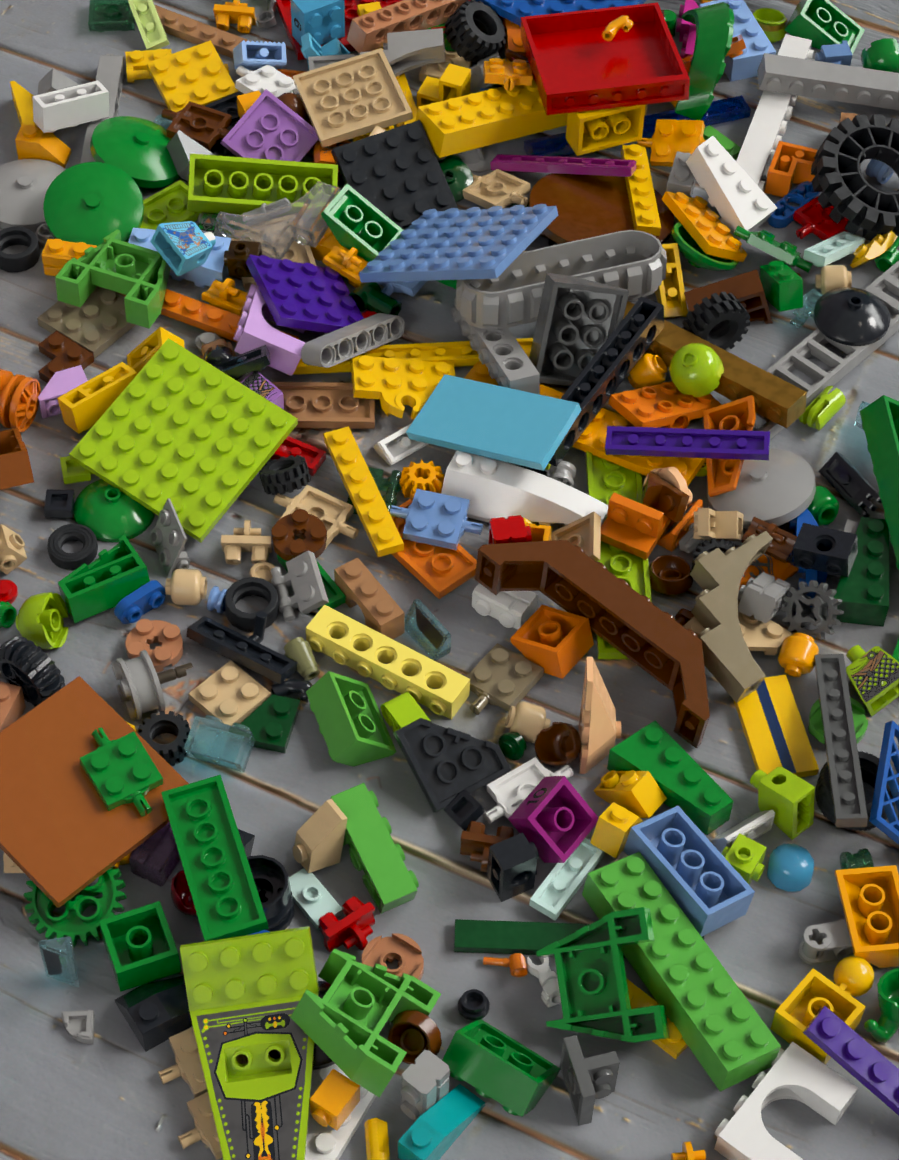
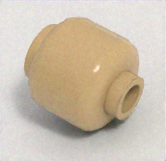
(832, 278)
(186, 587)
(527, 720)

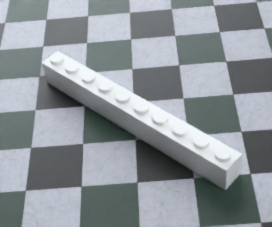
(770, 119)

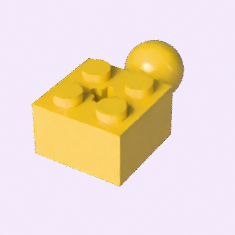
(852, 979)

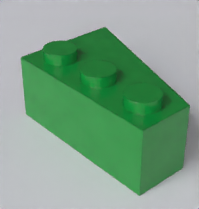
(104, 581)

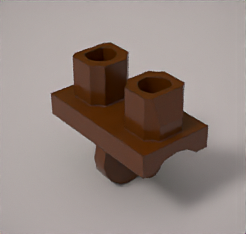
(782, 542)
(477, 843)

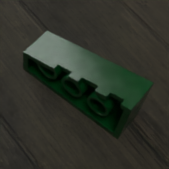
(867, 586)

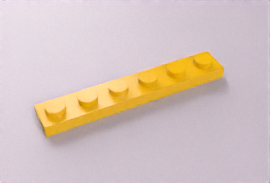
(641, 191)
(363, 492)

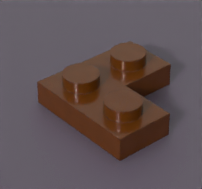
(64, 355)

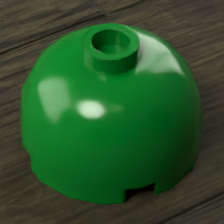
(882, 55)

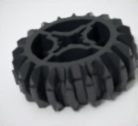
(29, 668)

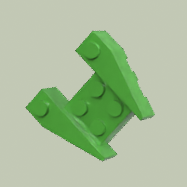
(120, 268)
(355, 1011)

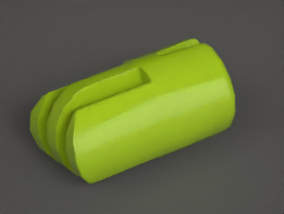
(823, 408)

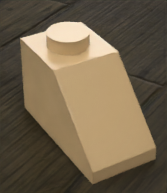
(321, 838)

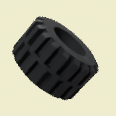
(475, 31)

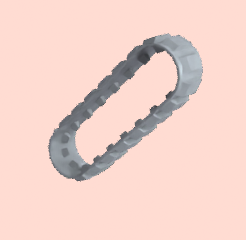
(617, 259)

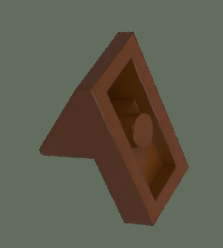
(664, 497)

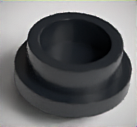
(473, 1005)

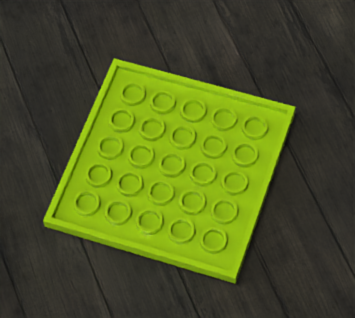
(184, 437)

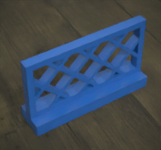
(886, 775)

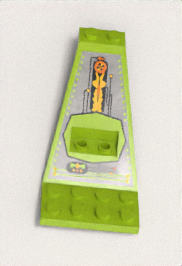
(243, 1004)

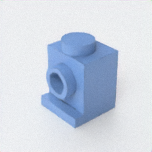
(835, 54)

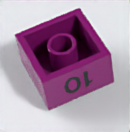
(554, 819)

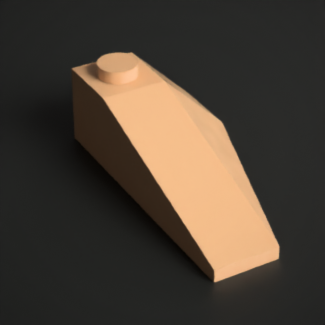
(596, 720)

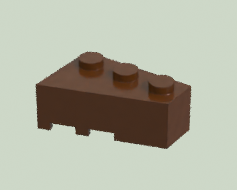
(745, 287)

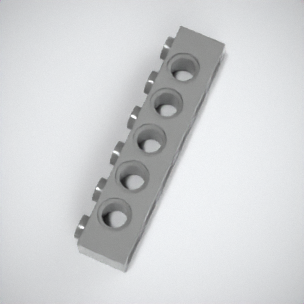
(501, 355)

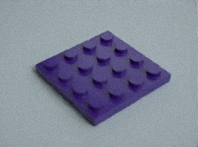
(303, 294)

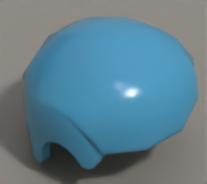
(790, 867)

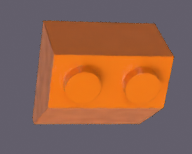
(554, 640)

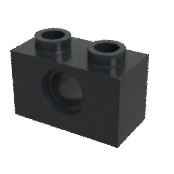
(825, 550)
(512, 866)

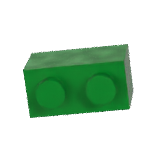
(781, 286)

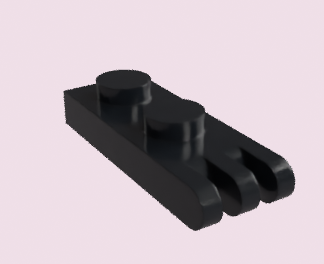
(850, 484)

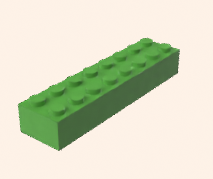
(685, 975)

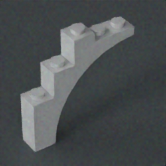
(413, 49)

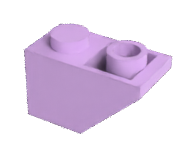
(59, 384)

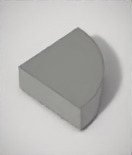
(79, 1025)

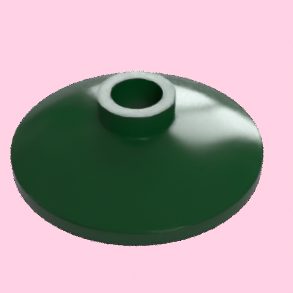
(461, 176)

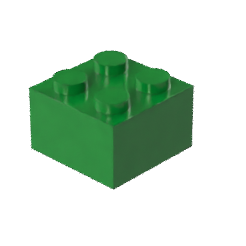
(140, 946)

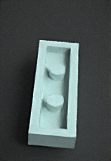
(833, 249)
(566, 880)

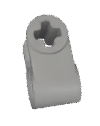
(829, 940)

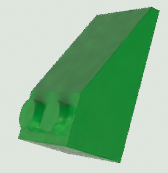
(823, 24)
(359, 224)

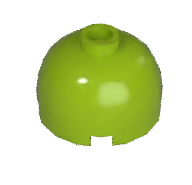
(696, 369)
(42, 620)

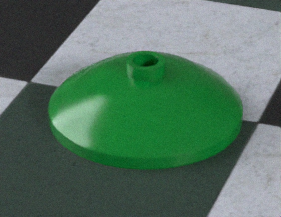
(696, 255)
(110, 512)

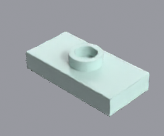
(312, 897)

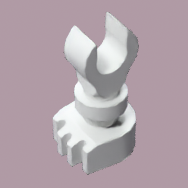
(547, 979)

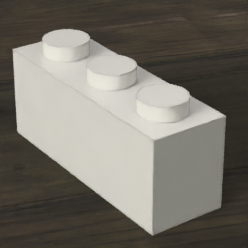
(70, 106)

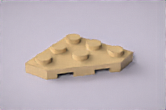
(757, 634)

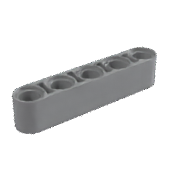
(352, 340)

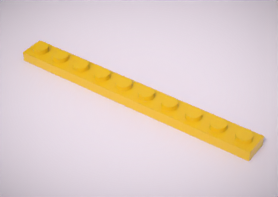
(450, 352)

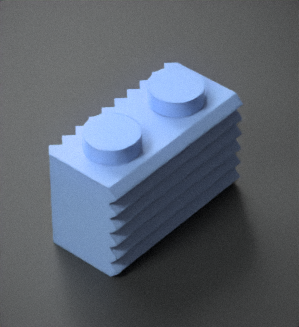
(258, 54)

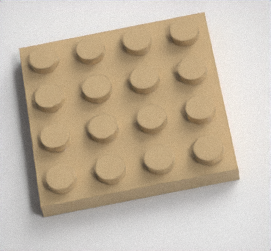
(352, 97)

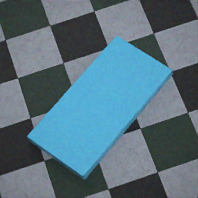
(494, 421)

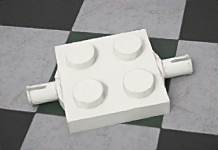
(264, 78)
(516, 785)

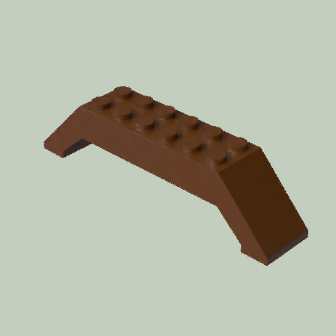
(614, 613)

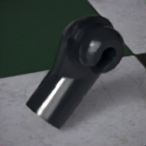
(291, 686)

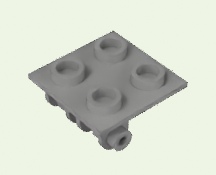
(170, 540)

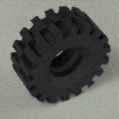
(718, 320)

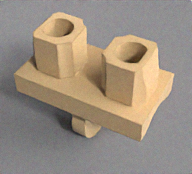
(246, 540)

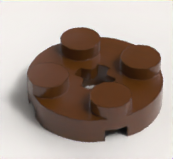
(294, 524)

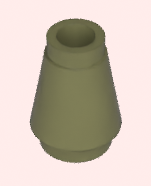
(301, 652)

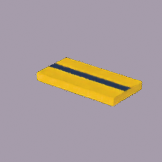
(776, 729)

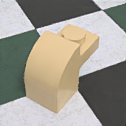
(718, 525)

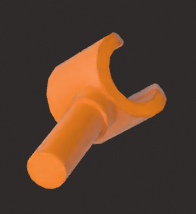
(516, 962)

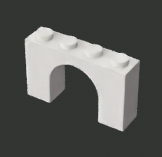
(795, 1077)

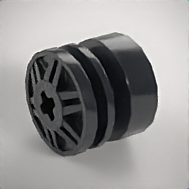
(274, 891)

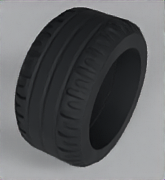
(823, 795)

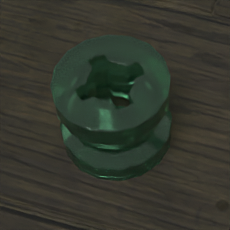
(856, 860)

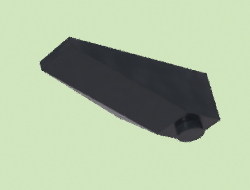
(156, 1010)

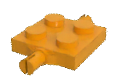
(507, 72)
(673, 137)

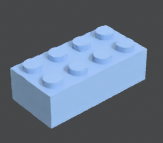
(756, 42)

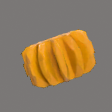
(421, 476)

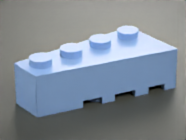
(203, 275)

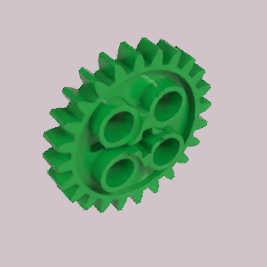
(73, 922)

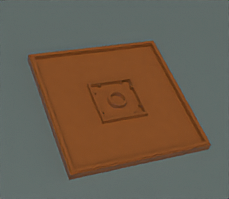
(48, 806)

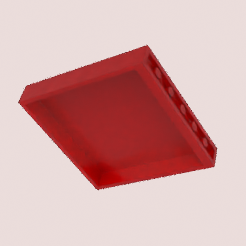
(586, 73)

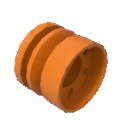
(18, 400)

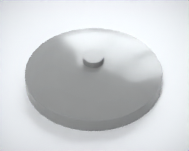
(23, 191)
(770, 489)

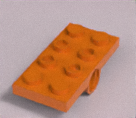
(660, 406)

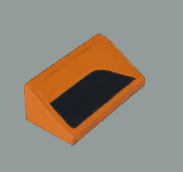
(677, 529)

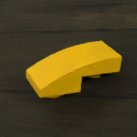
(875, 248)

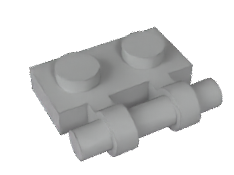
(306, 583)

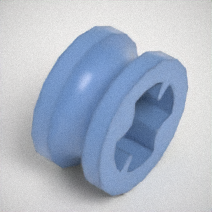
(217, 600)

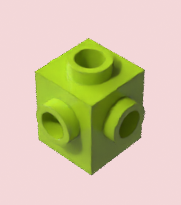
(746, 857)

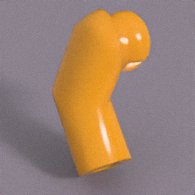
(612, 28)

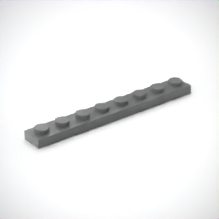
(840, 741)

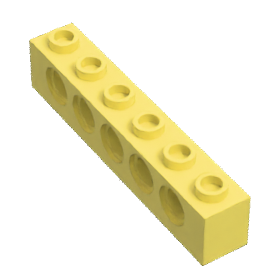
(406, 671)

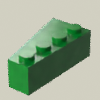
(676, 774)

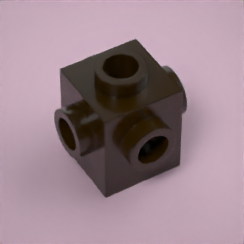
(237, 256)

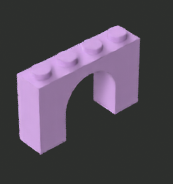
(255, 332)

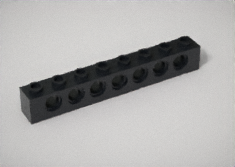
(611, 367)

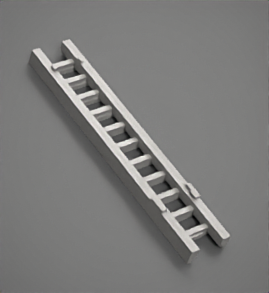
(840, 367)

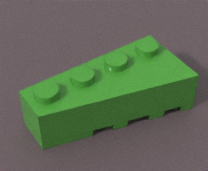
(374, 849)

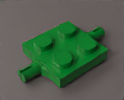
(783, 251)
(121, 771)

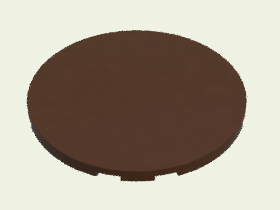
(591, 206)

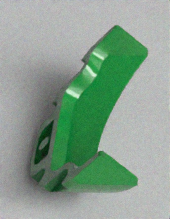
(712, 44)

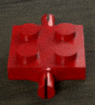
(816, 221)

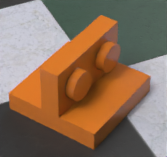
(633, 526)

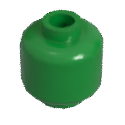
(824, 506)

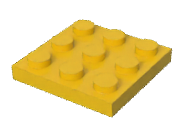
(191, 76)

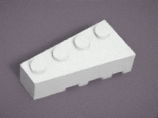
(729, 187)

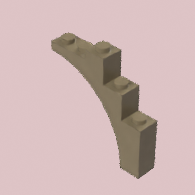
(717, 611)

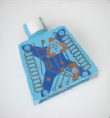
(183, 245)

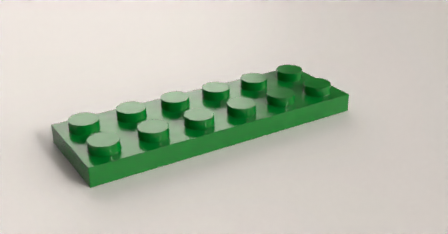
(214, 860)

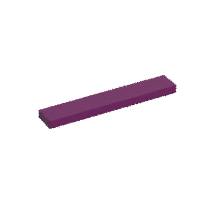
(564, 165)

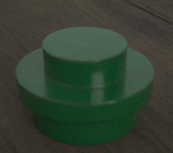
(512, 745)

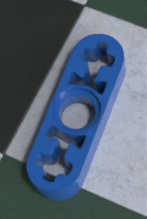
(795, 196)

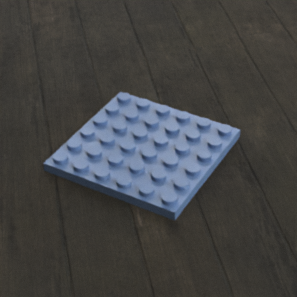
(459, 244)

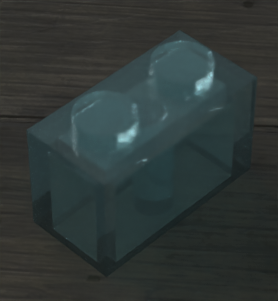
(220, 743)

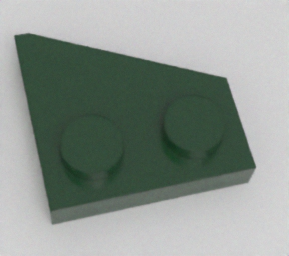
(273, 722)

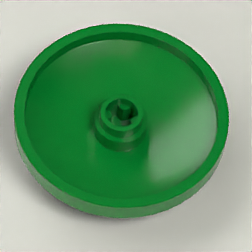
(136, 148)
(92, 203)

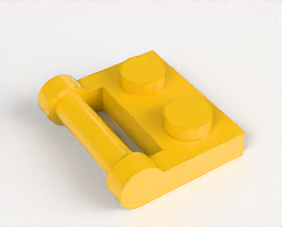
(137, 63)

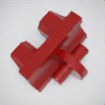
(351, 929)

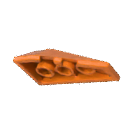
(735, 415)

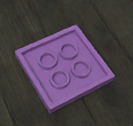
(271, 132)

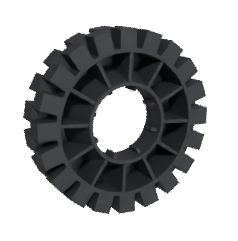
(841, 179)

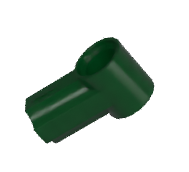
(370, 297)

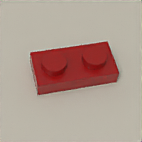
(313, 456)

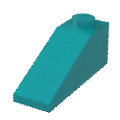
(440, 1126)

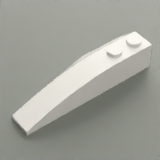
(509, 490)

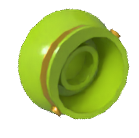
(772, 23)

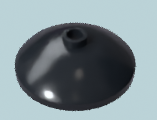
(851, 316)

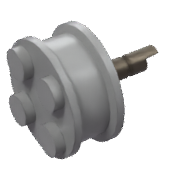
(141, 683)

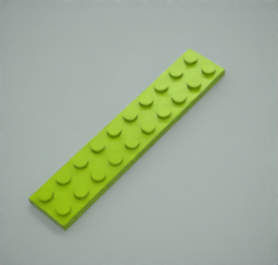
(602, 481)

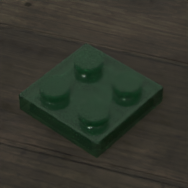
(110, 16)

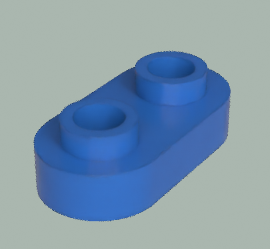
(140, 602)

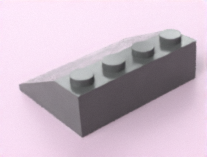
(573, 325)

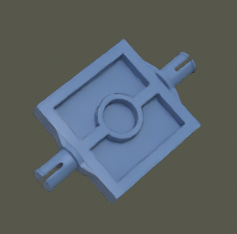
(436, 519)

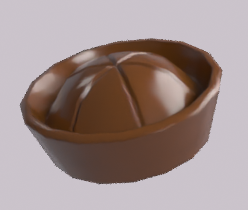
(670, 575)
(414, 1034)

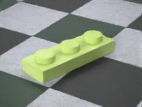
(149, 24)

